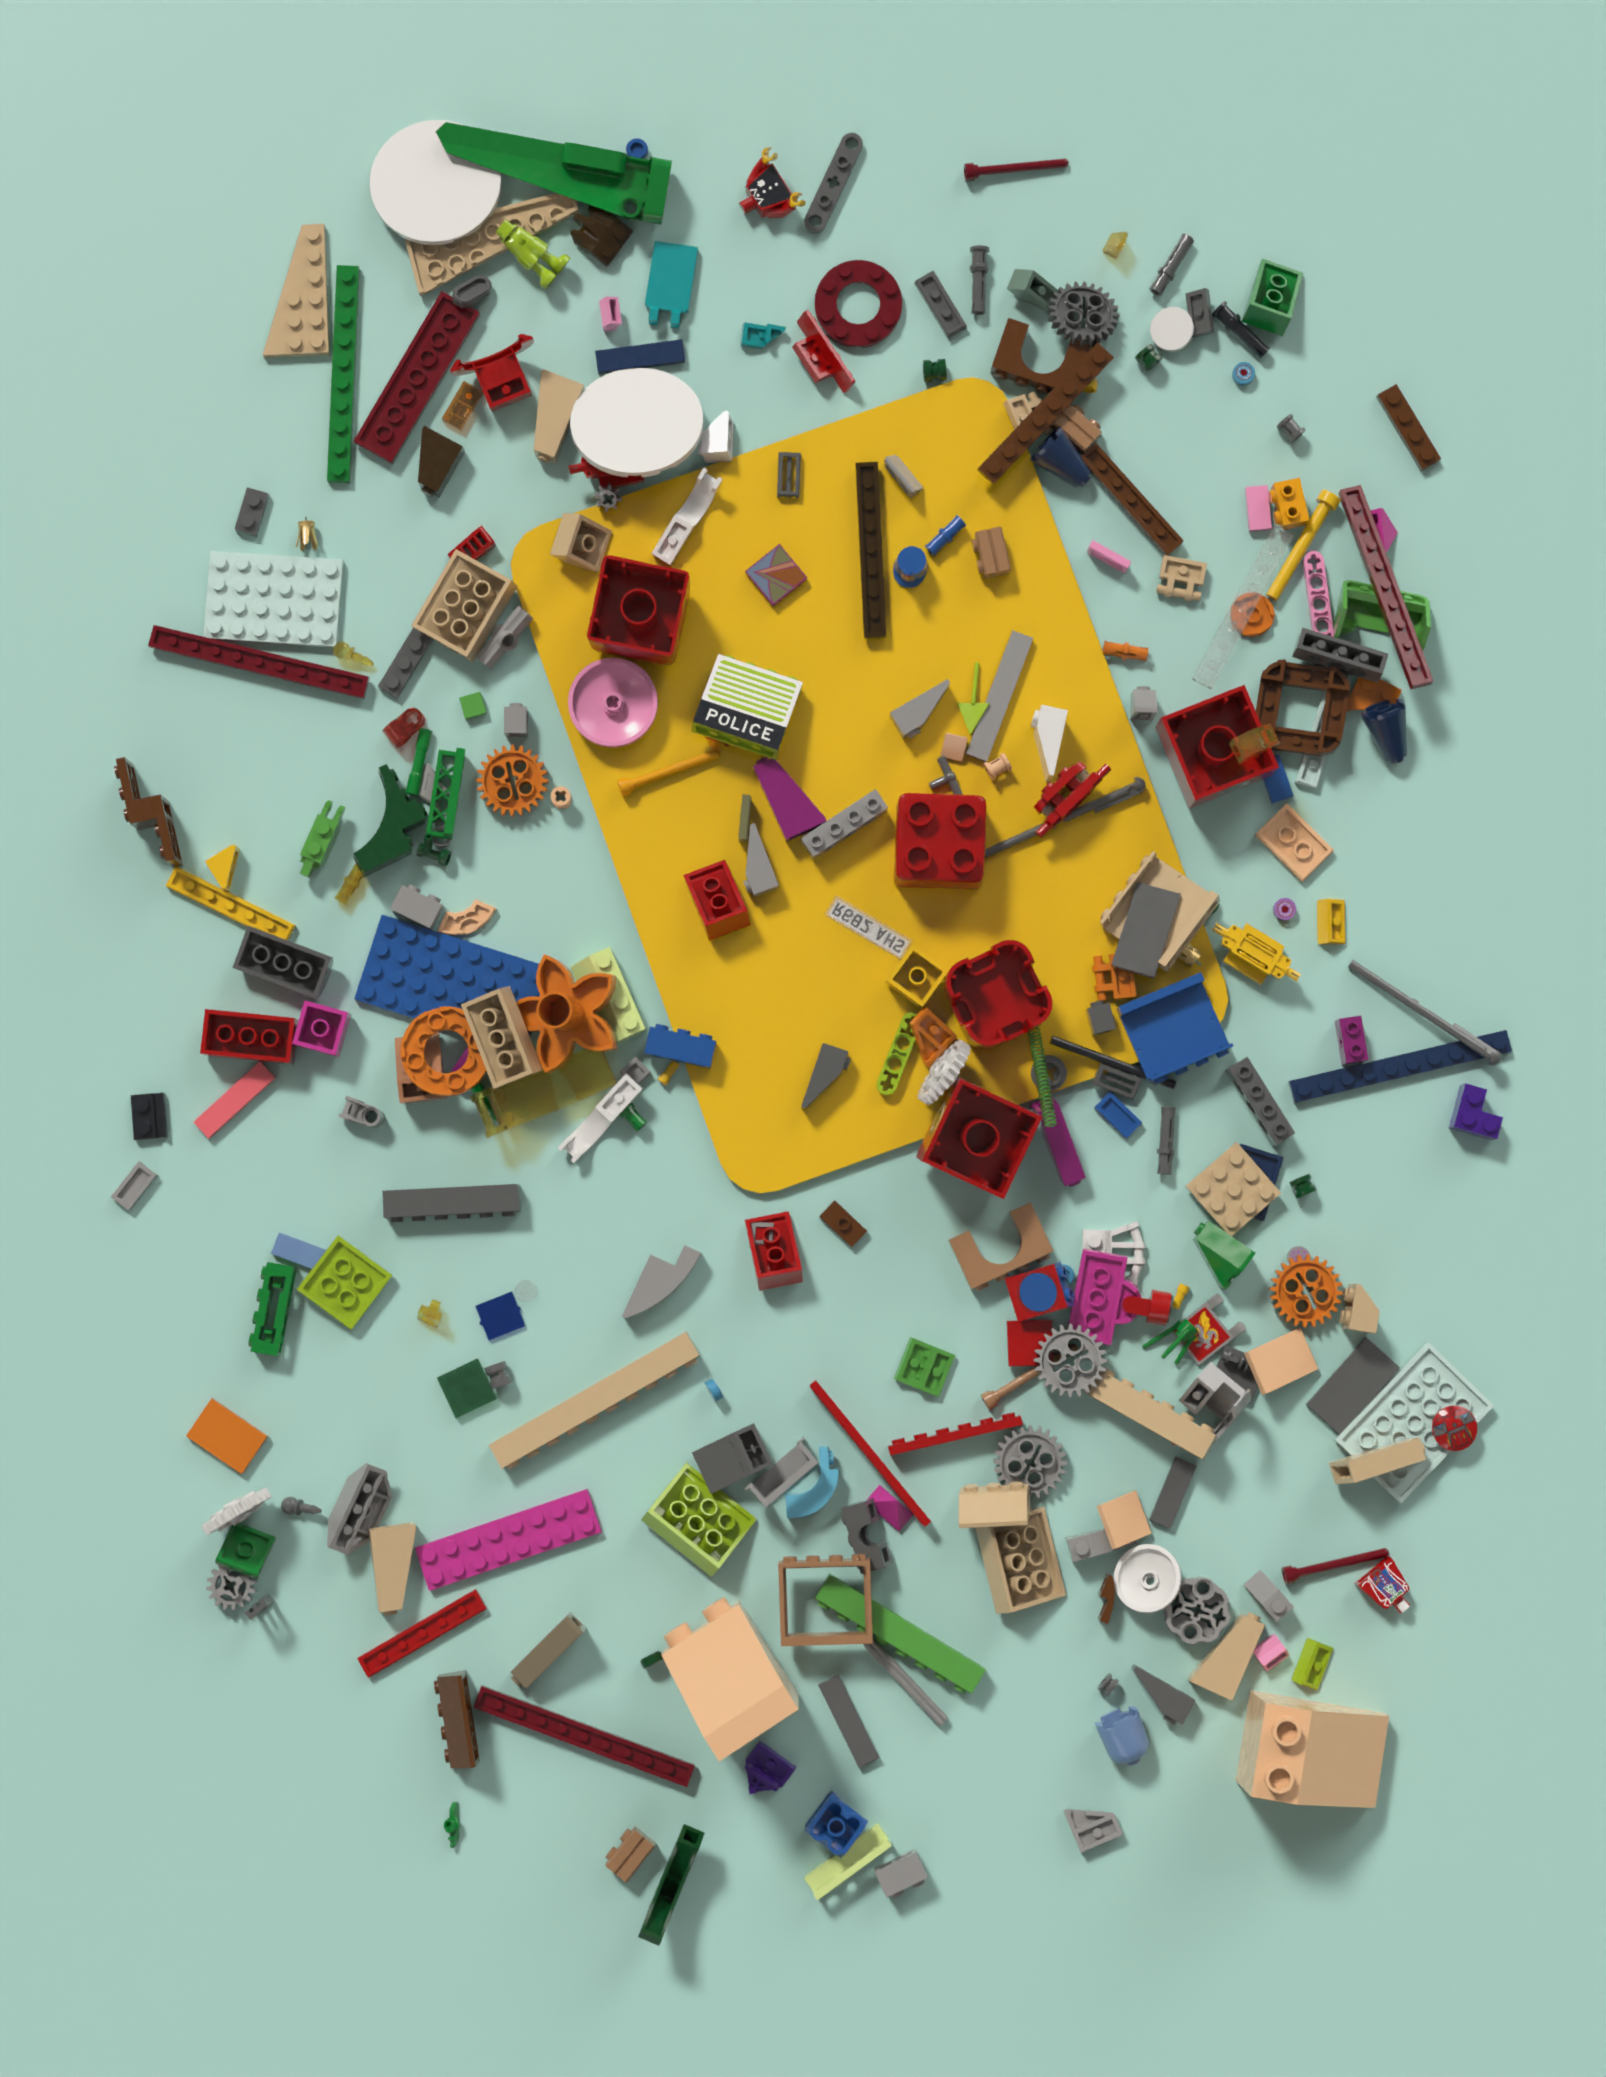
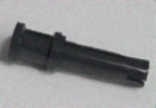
(1233, 322)

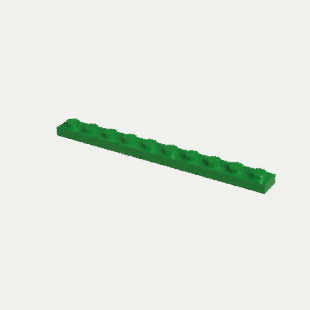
(343, 374)

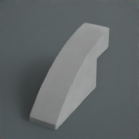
(659, 1281)

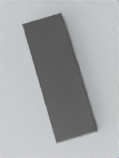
(940, 304)
(1172, 1492)

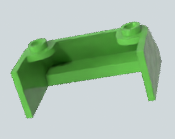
(1361, 608)

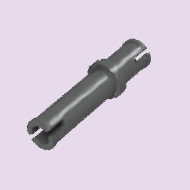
(1167, 272)
(1166, 1140)

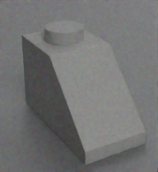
(1143, 704)
(1268, 1595)

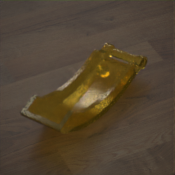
(545, 1093)

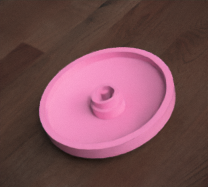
(612, 702)

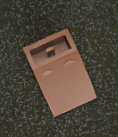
(407, 1090)

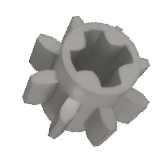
(605, 502)

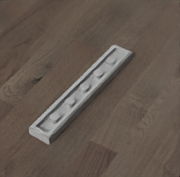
(999, 696)

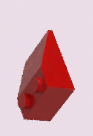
(717, 900)
(777, 1260)

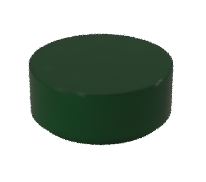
(651, 1659)

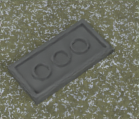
(1146, 930)
(1352, 1385)

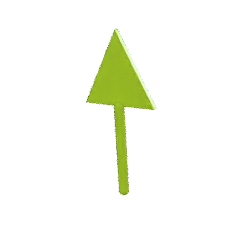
(973, 711)

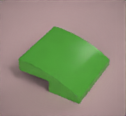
(924, 1367)

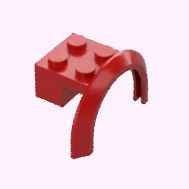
(499, 374)

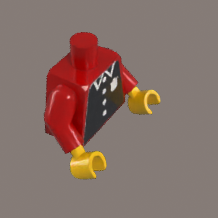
(768, 190)

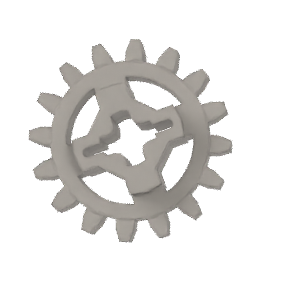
(235, 1593)

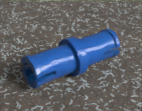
(945, 535)

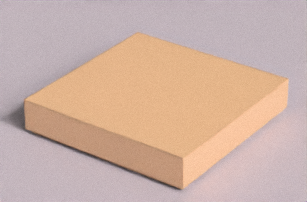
(1123, 1519)

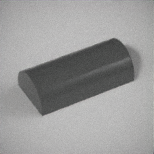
(283, 962)

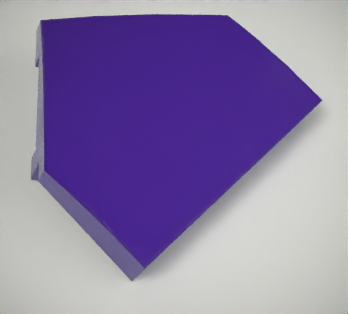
(767, 1769)

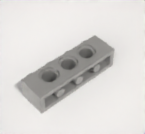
(844, 824)

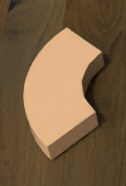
(468, 920)

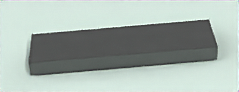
(848, 1721)

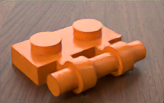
(1121, 984)

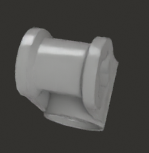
(358, 1111)

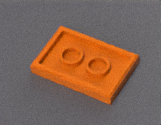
(227, 1436)

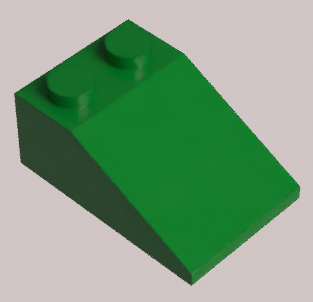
(1272, 297)

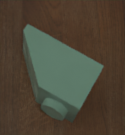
(1031, 288)

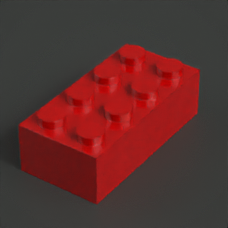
(248, 1036)

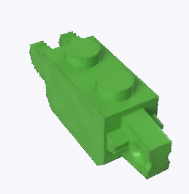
(320, 839)

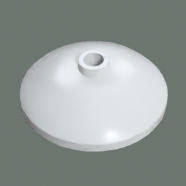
(1137, 1568)

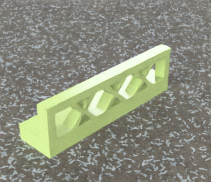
(837, 1869)

